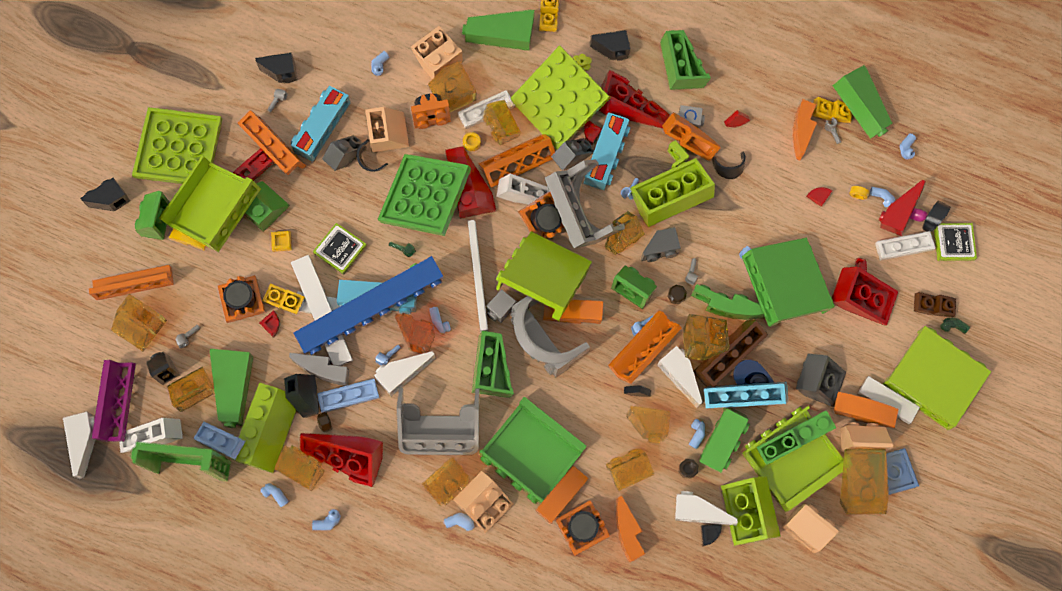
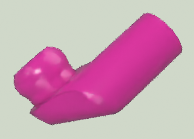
(919, 215)

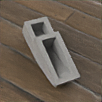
(322, 368)

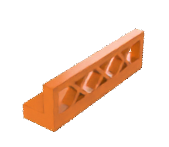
(270, 143)
(516, 153)
(132, 282)
(642, 346)

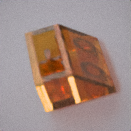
(416, 334)

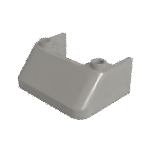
(437, 433)

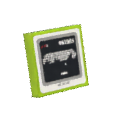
(955, 242)
(339, 248)

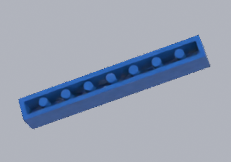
(368, 305)

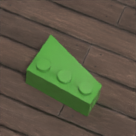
(681, 63)
(491, 368)
(724, 439)

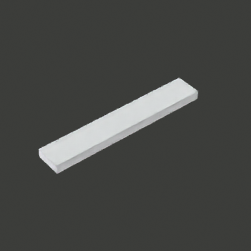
(477, 276)
(319, 305)

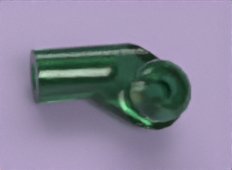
(954, 322)

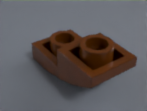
(935, 305)

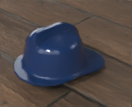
(751, 373)

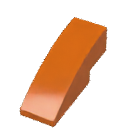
(803, 127)
(690, 136)
(577, 312)
(865, 410)
(561, 494)
(627, 531)

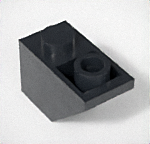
(106, 196)
(302, 394)

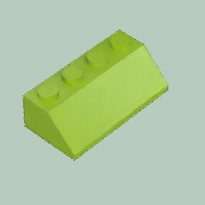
(672, 192)
(265, 428)

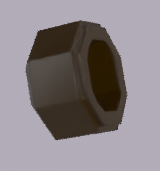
(677, 294)
(324, 422)
(688, 468)

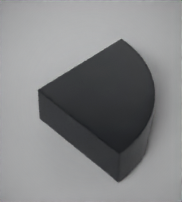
(637, 390)
(710, 533)

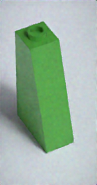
(501, 30)
(864, 101)
(231, 382)

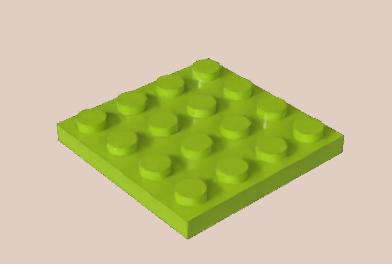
(559, 97)
(174, 144)

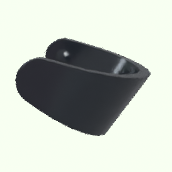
(360, 161)
(729, 172)
(936, 216)

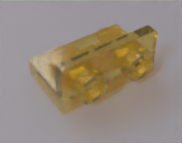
(630, 468)

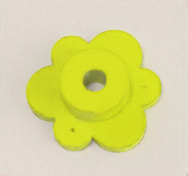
(586, 61)

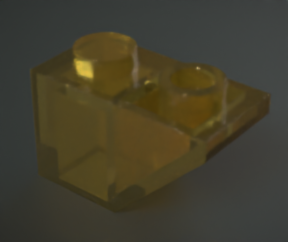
(627, 236)

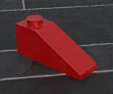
(900, 211)

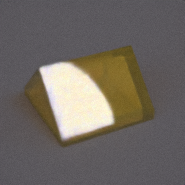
(190, 389)

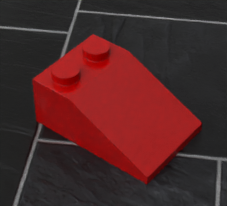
(864, 295)

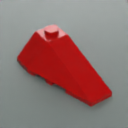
(630, 103)
(476, 195)
(351, 455)

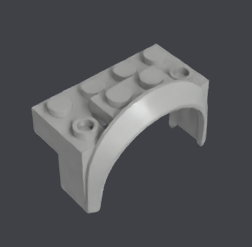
(565, 193)
(536, 341)

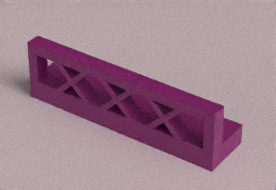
(109, 401)

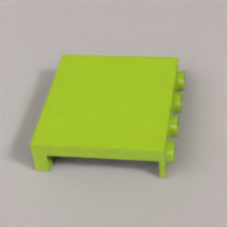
(210, 204)
(545, 272)
(938, 377)
(802, 470)

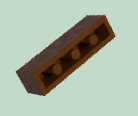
(741, 344)

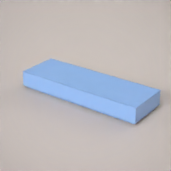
(348, 395)
(219, 440)

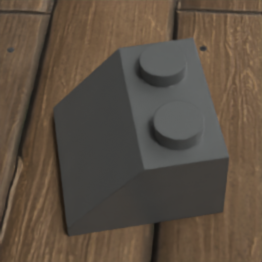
(821, 379)

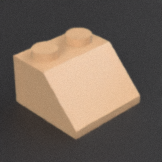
(865, 437)

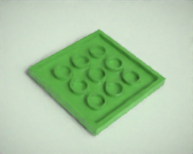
(424, 194)

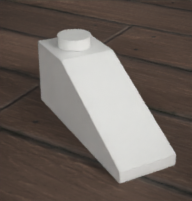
(519, 189)
(400, 372)
(680, 372)
(157, 432)
(79, 441)
(695, 509)

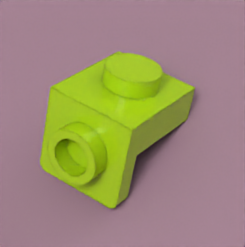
(678, 153)

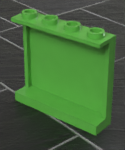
(787, 281)
(532, 451)
(152, 455)

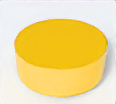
(471, 141)
(859, 192)

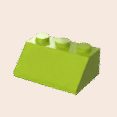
(753, 508)

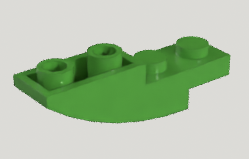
(736, 308)
(796, 437)

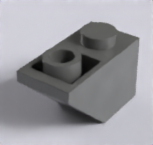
(342, 152)
(572, 153)
(663, 244)

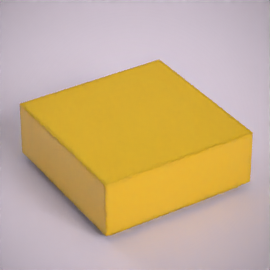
(281, 241)

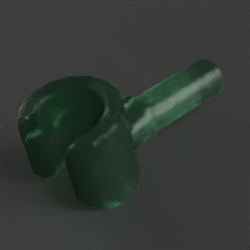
(408, 250)

